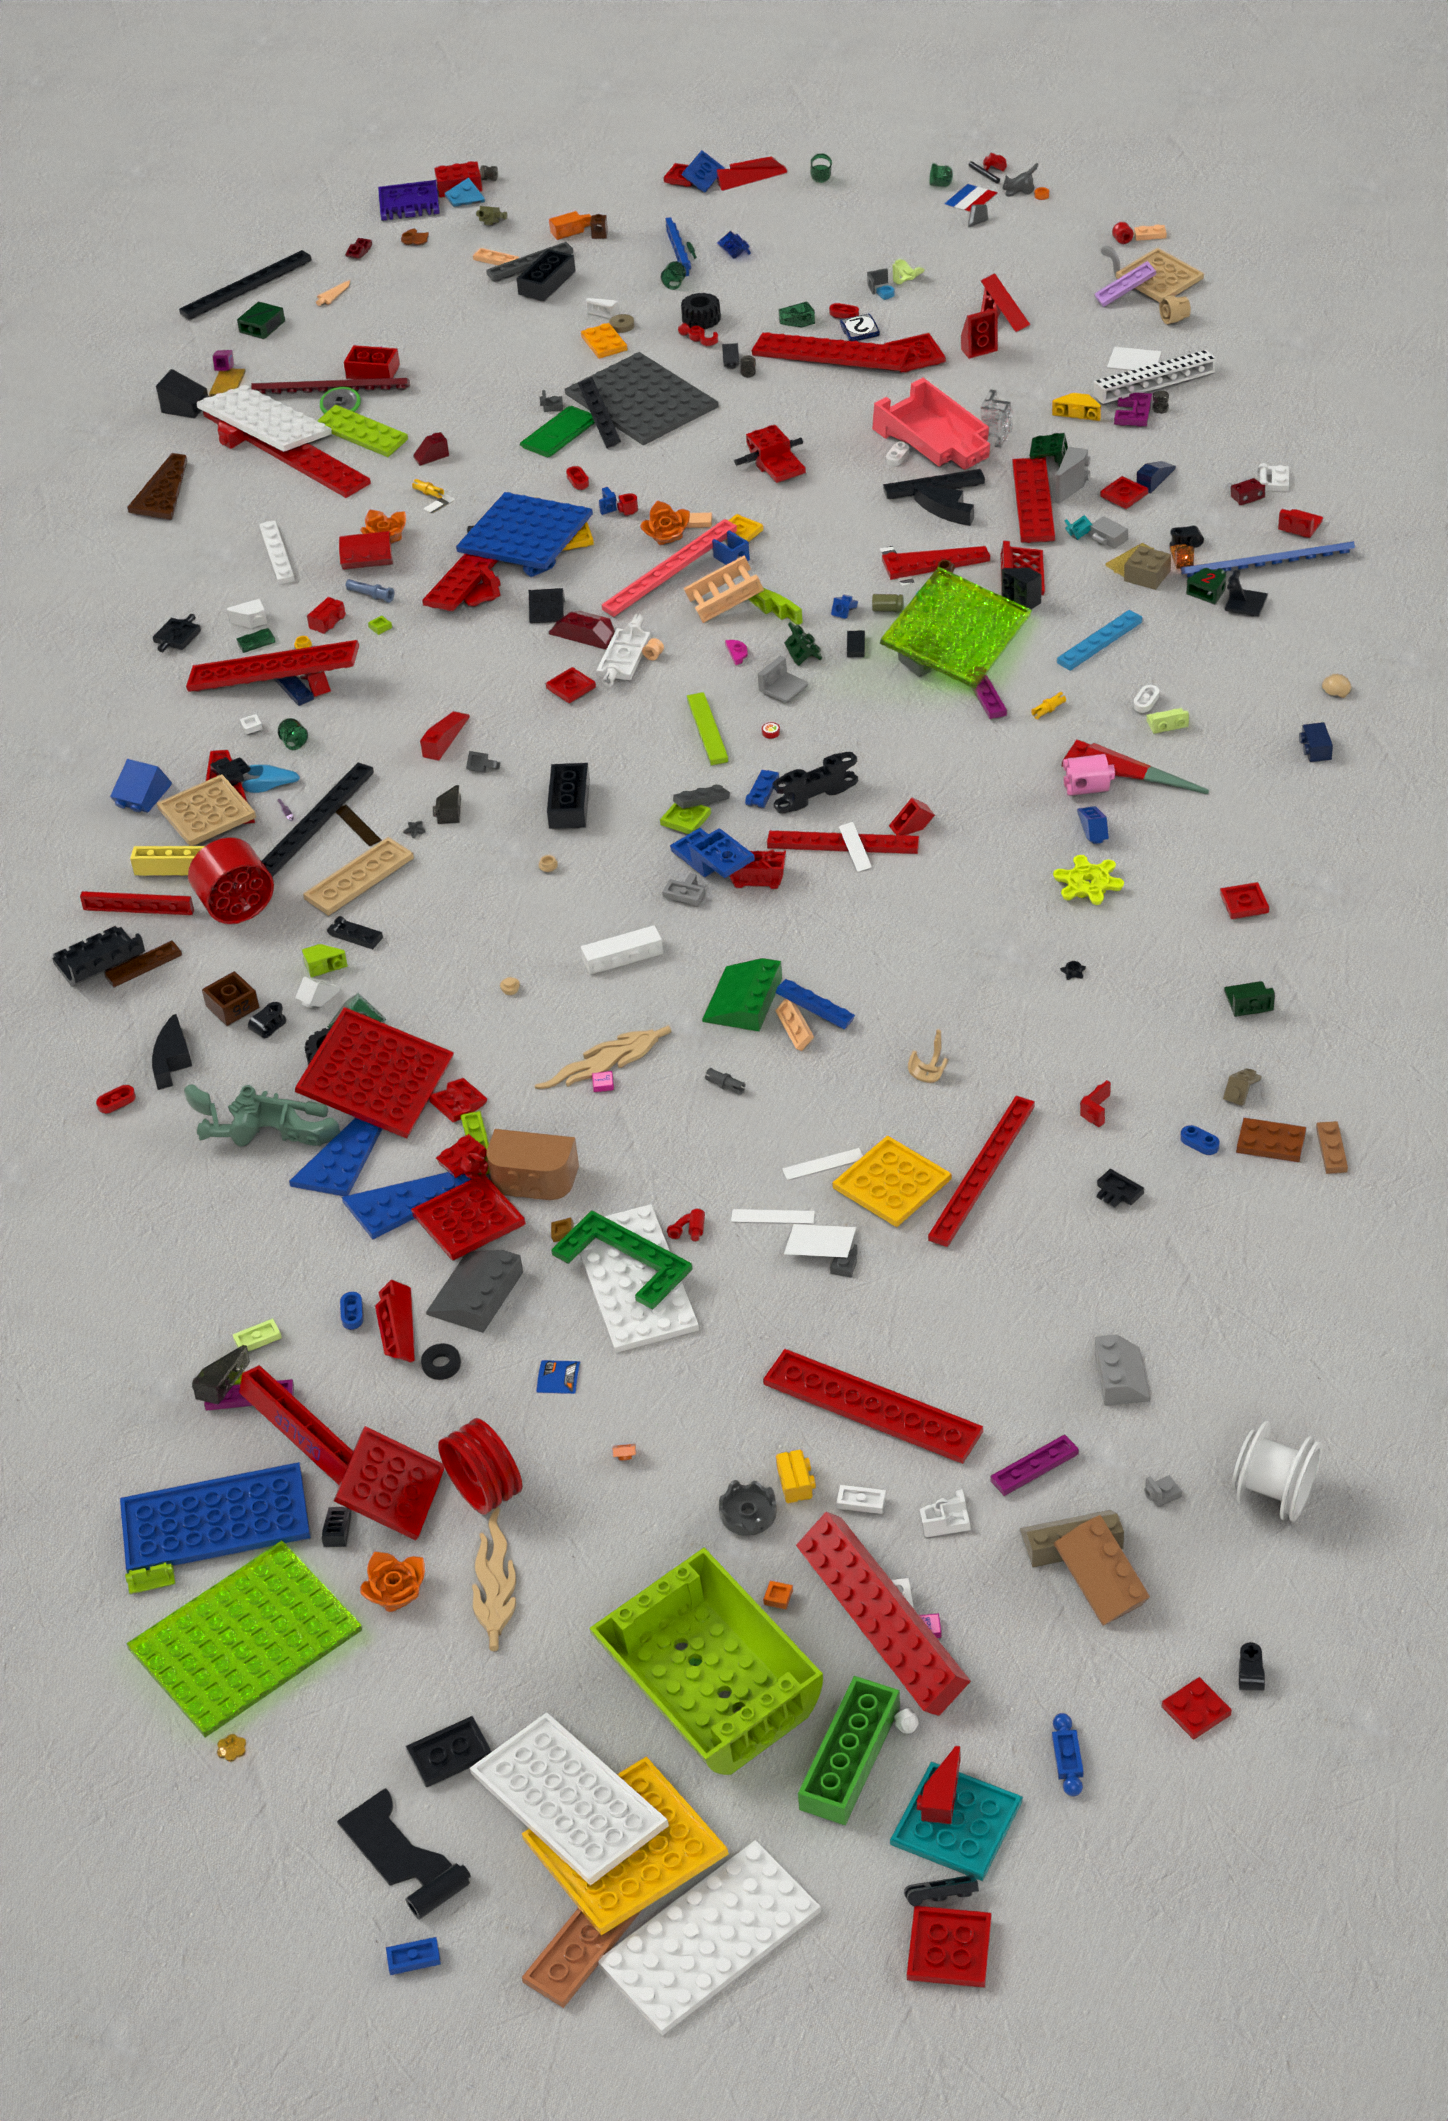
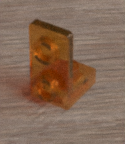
(1182, 555)

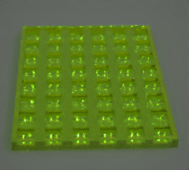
(243, 1638)

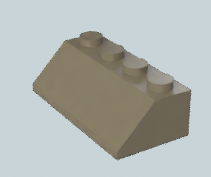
(1040, 1537)

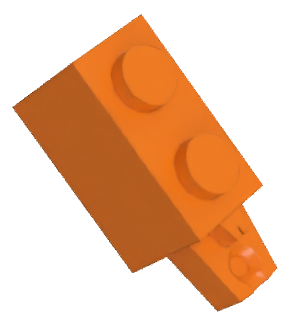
(568, 224)

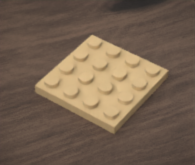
(1171, 278)
(206, 810)

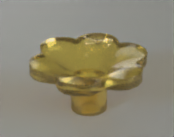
(231, 1747)

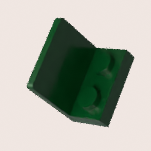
(1049, 445)
(1250, 998)

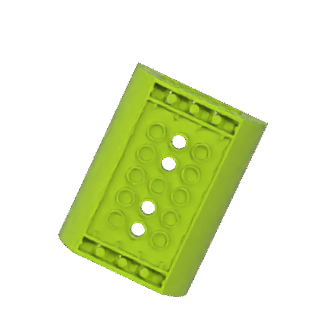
(738, 1652)

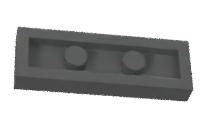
(701, 796)

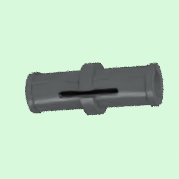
(725, 1081)

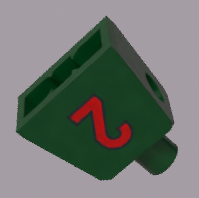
(1207, 585)

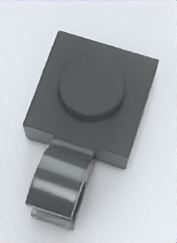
(479, 761)

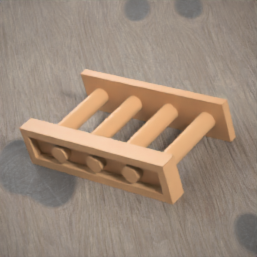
(733, 596)

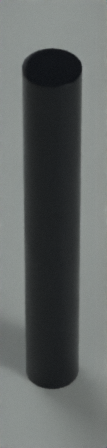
(984, 172)

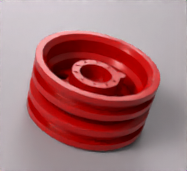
(480, 1466)

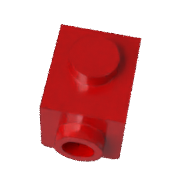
(996, 161)

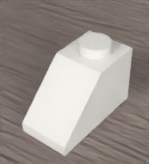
(248, 614)
(316, 991)

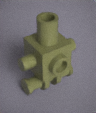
(490, 214)

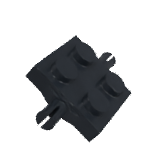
(176, 633)

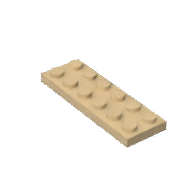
(358, 876)

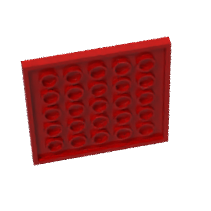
(374, 1072)

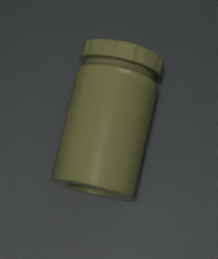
(887, 602)

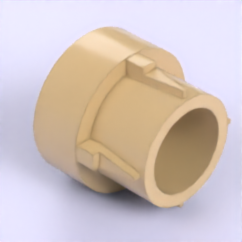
(1174, 309)

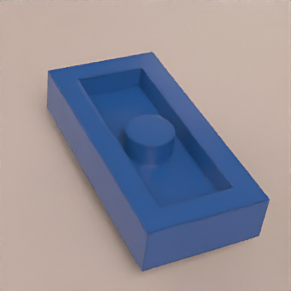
(413, 1956)

